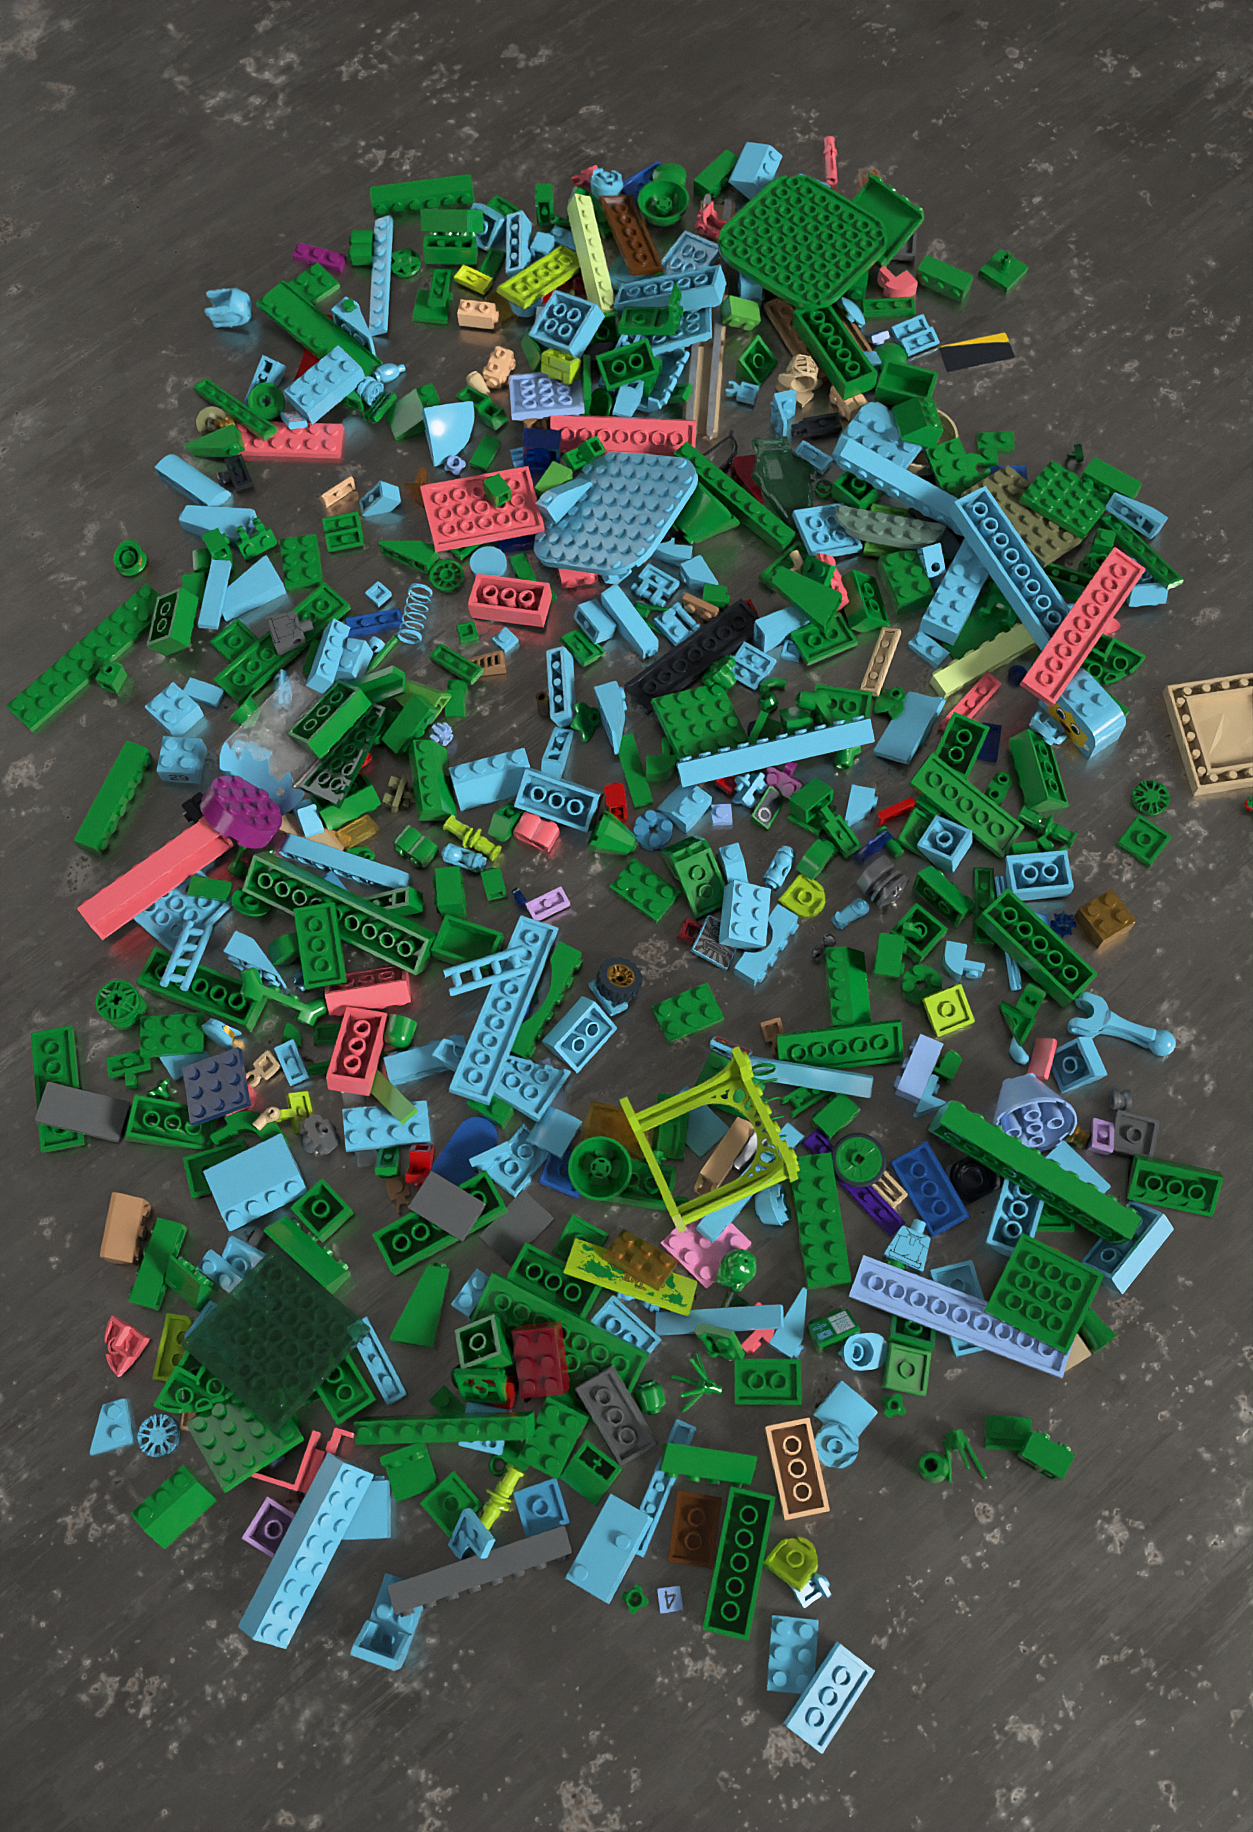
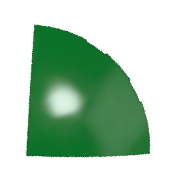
(1111, 660)
(191, 1388)

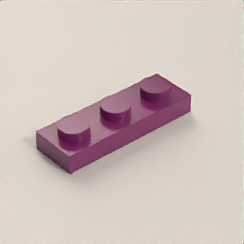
(326, 258)

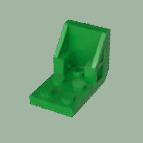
(696, 869)

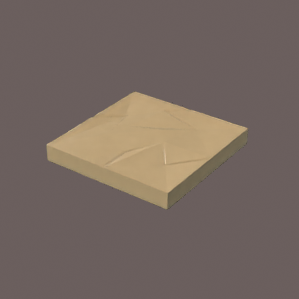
(1214, 731)

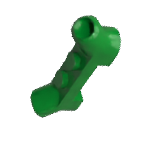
(817, 704)
(305, 1012)

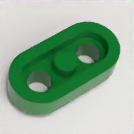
(998, 787)

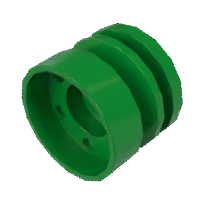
(121, 1014)

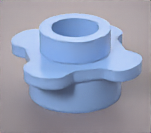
(454, 460)

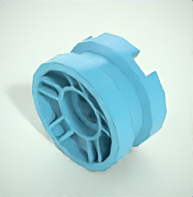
(370, 390)

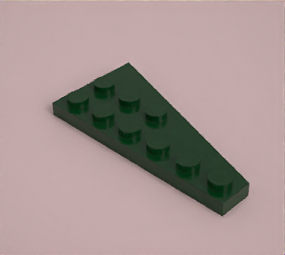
(338, 769)

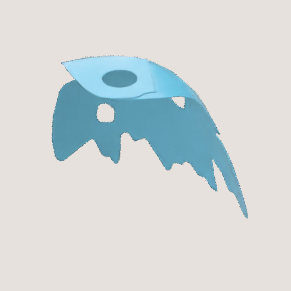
(259, 775)

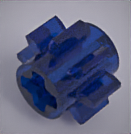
(1063, 924)

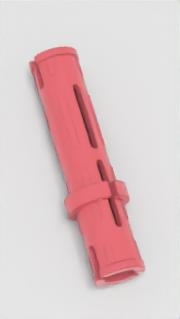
(829, 155)

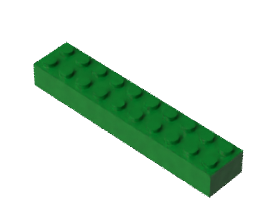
(359, 920)
(1035, 1173)

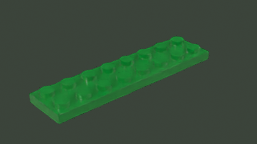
(261, 659)

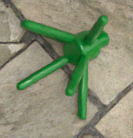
(704, 1385)

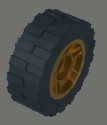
(629, 980)

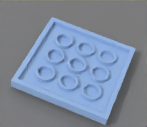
(539, 396)

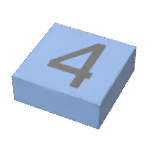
(670, 1599)

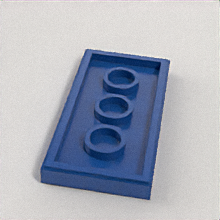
(930, 1189)

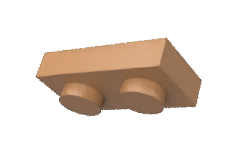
(699, 607)

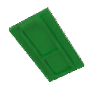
(671, 1135)

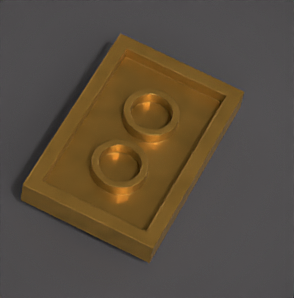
(640, 1259)

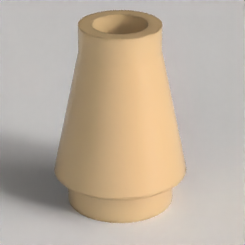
(477, 382)

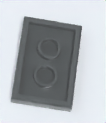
(447, 1206)
(520, 1225)

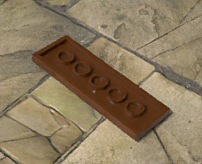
(631, 234)

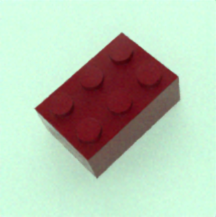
(540, 1359)

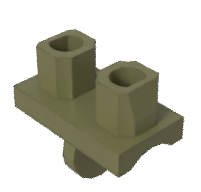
(394, 801)

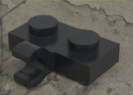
(236, 472)

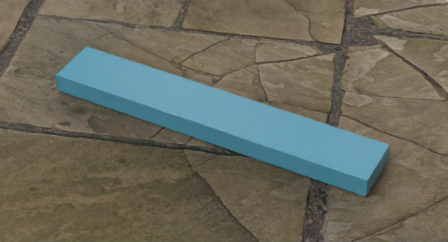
(816, 1077)
(730, 1318)
(660, 1486)

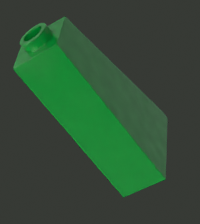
(807, 596)
(424, 1311)

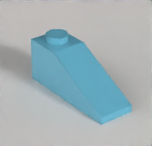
(267, 371)
(559, 500)
(1137, 515)
(557, 752)
(788, 1339)

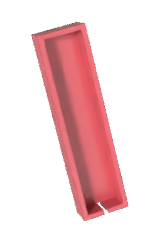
(153, 878)

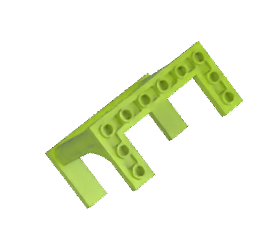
(732, 1078)

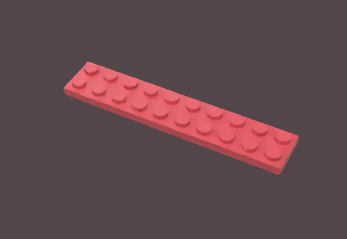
(1082, 627)

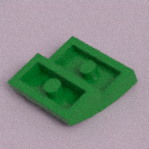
(343, 531)

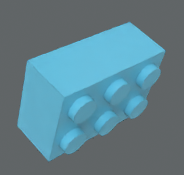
(744, 916)

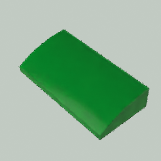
(1174, 1185)
(642, 1188)

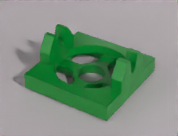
(471, 1394)

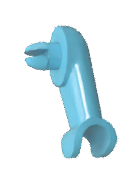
(855, 910)

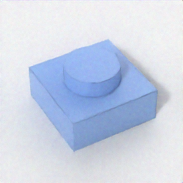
(877, 337)
(721, 814)

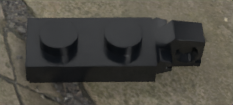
(817, 425)

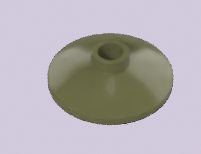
(207, 417)

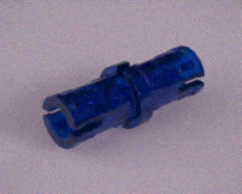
(874, 845)

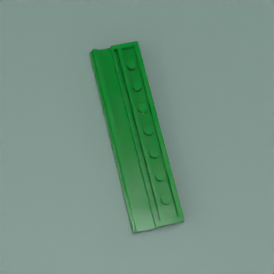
(313, 327)

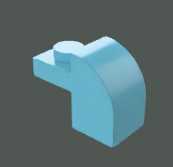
(955, 963)

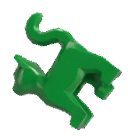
(998, 604)

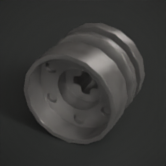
(879, 879)

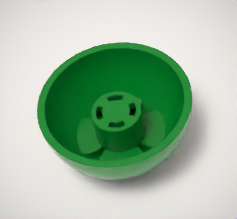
(663, 202)
(590, 1175)

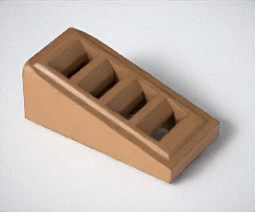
(491, 657)

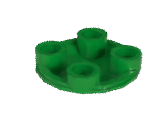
(670, 171)
(890, 351)

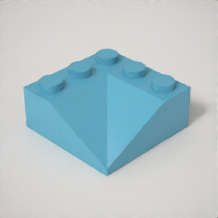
(567, 323)

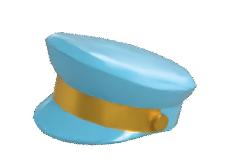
(220, 1033)

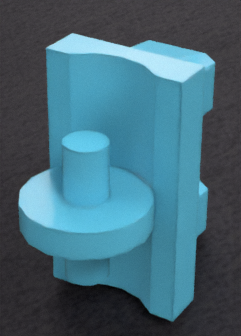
(746, 786)

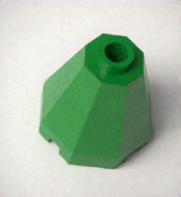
(611, 836)

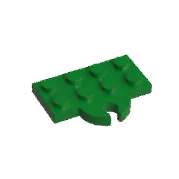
(953, 468)

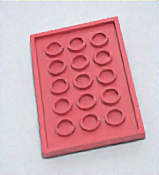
(465, 516)

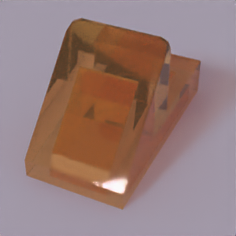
(413, 489)

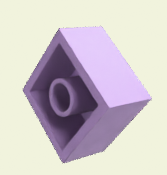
(269, 1526)

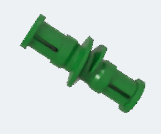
(1047, 826)

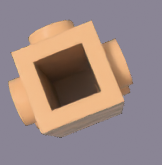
(477, 314)
(498, 368)

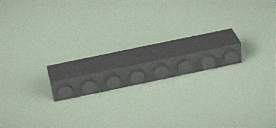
(473, 1571)

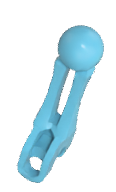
(1106, 1022)

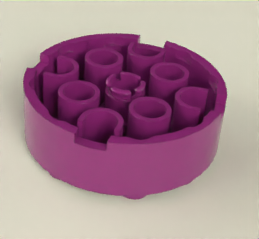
(241, 811)

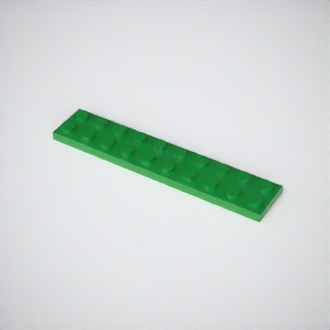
(85, 659)

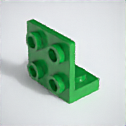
(409, 1471)

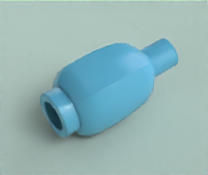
(388, 372)

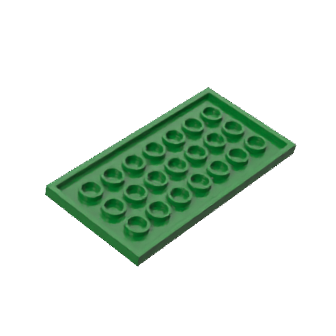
(587, 1345)

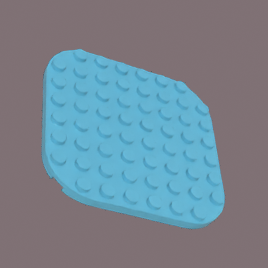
(620, 515)

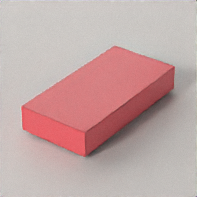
(1042, 1057)

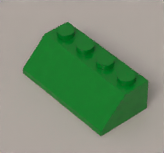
(329, 718)
(1037, 772)
(431, 781)
(846, 986)
(308, 1253)
(707, 1463)

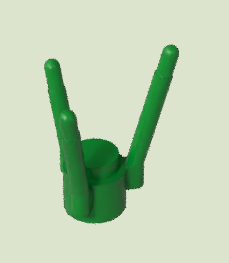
(644, 609)
(237, 866)
(958, 1441)

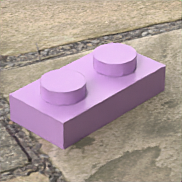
(548, 904)

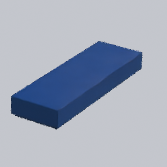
(374, 622)

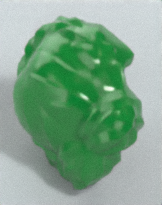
(736, 1269)

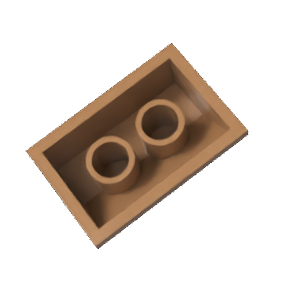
(125, 1229)

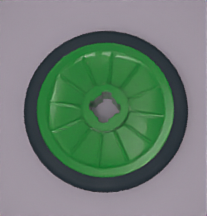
(852, 1172)

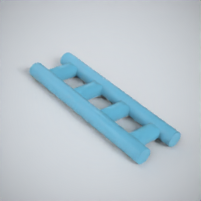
(192, 964)
(474, 967)

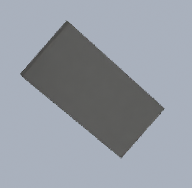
(82, 1112)
(616, 1415)

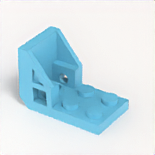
(386, 1635)

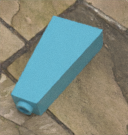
(205, 518)
(252, 590)
(629, 622)
(776, 627)

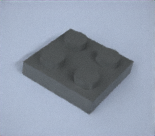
(1134, 1134)

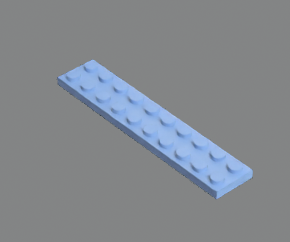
(950, 1313)

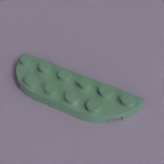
(887, 528)

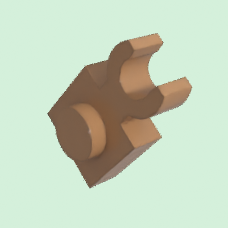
(769, 1030)
(398, 1191)

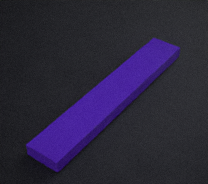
(865, 1197)

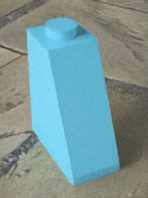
(373, 1514)

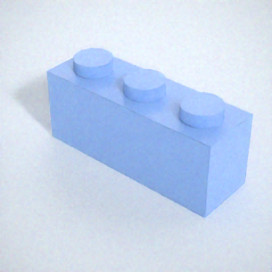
(917, 1068)

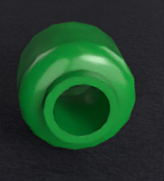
(649, 1397)

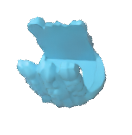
(230, 308)

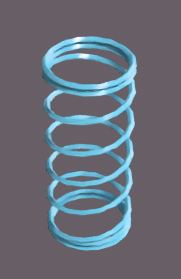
(413, 631)

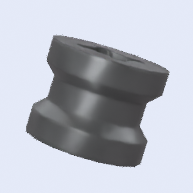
(1120, 1099)

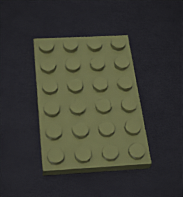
(1042, 536)

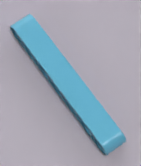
(343, 863)
(715, 1223)

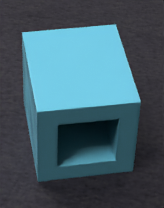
(542, 245)

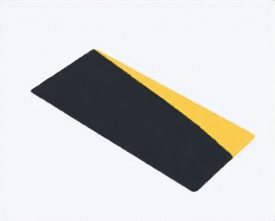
(976, 352)

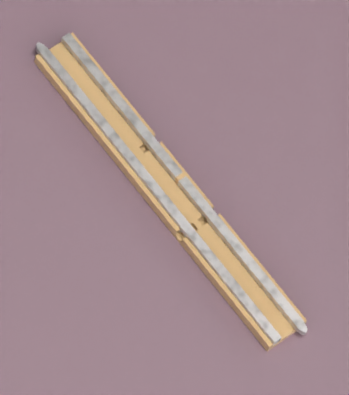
(706, 357)

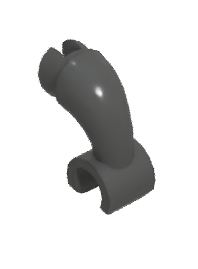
(827, 940)

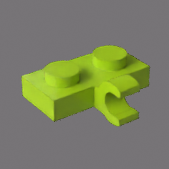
(298, 1109)

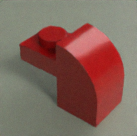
(420, 1163)

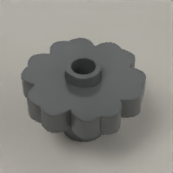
(318, 1135)

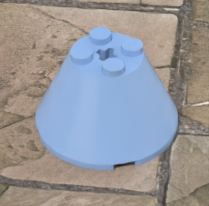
(1034, 1113)

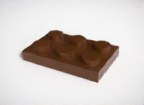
(695, 1529)

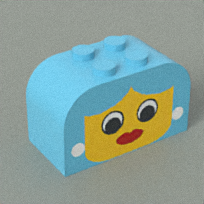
(1087, 714)

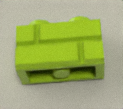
(560, 366)

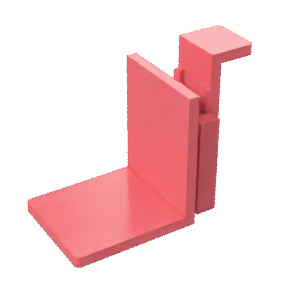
(311, 1462)

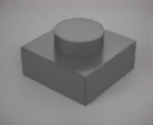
(257, 1238)

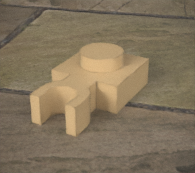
(265, 1067)

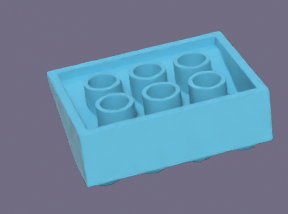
(255, 1182)

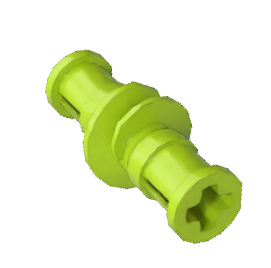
(472, 838)
(500, 1496)

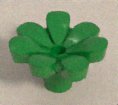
(160, 1089)

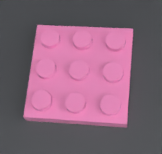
(698, 1254)

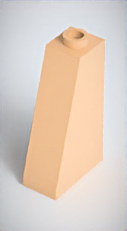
(721, 1161)

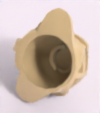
(801, 374)

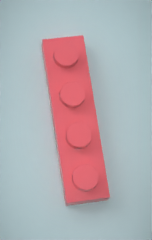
(974, 698)

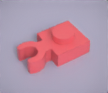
(584, 178)

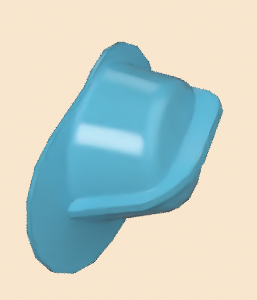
(864, 1351)

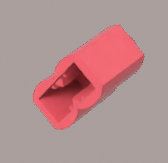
(536, 831)

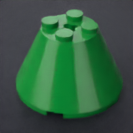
(703, 517)

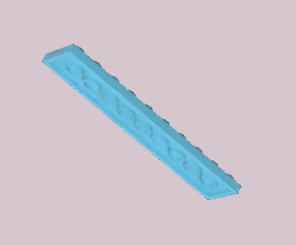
(503, 1014)

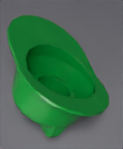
(602, 403)
(244, 710)

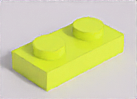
(473, 279)

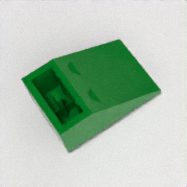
(189, 1282)

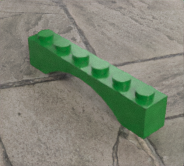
(564, 963)

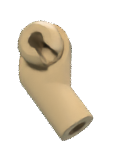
(798, 562)
(269, 1115)

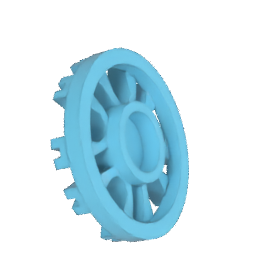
(158, 1435)

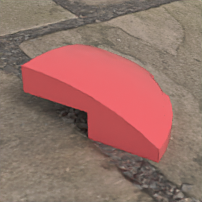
(124, 1344)

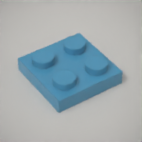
(541, 1507)

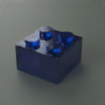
(541, 448)

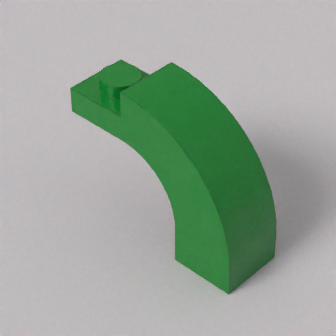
(241, 1123)

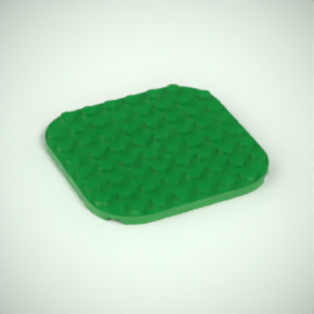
(802, 241)

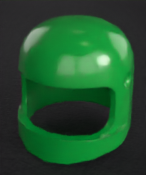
(399, 1031)

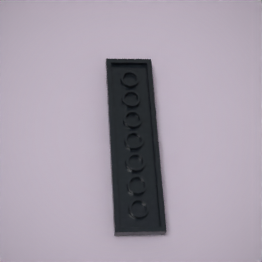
(693, 655)

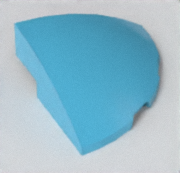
(447, 429)

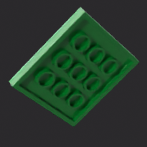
(1066, 499)
(699, 721)
(1044, 1293)
(239, 1441)

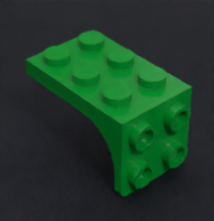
(653, 320)

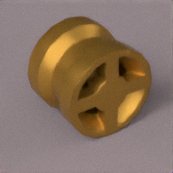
(218, 423)
(1078, 1136)

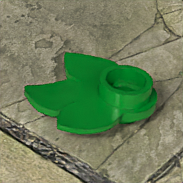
(890, 703)
(583, 720)
(510, 1454)

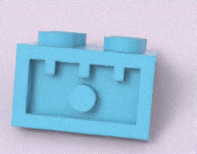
(782, 409)
(493, 1447)

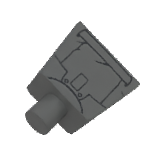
(287, 631)

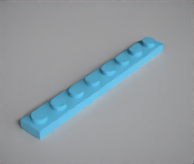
(381, 276)

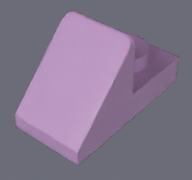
(1101, 1137)

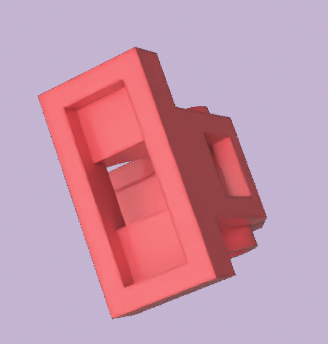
(707, 219)

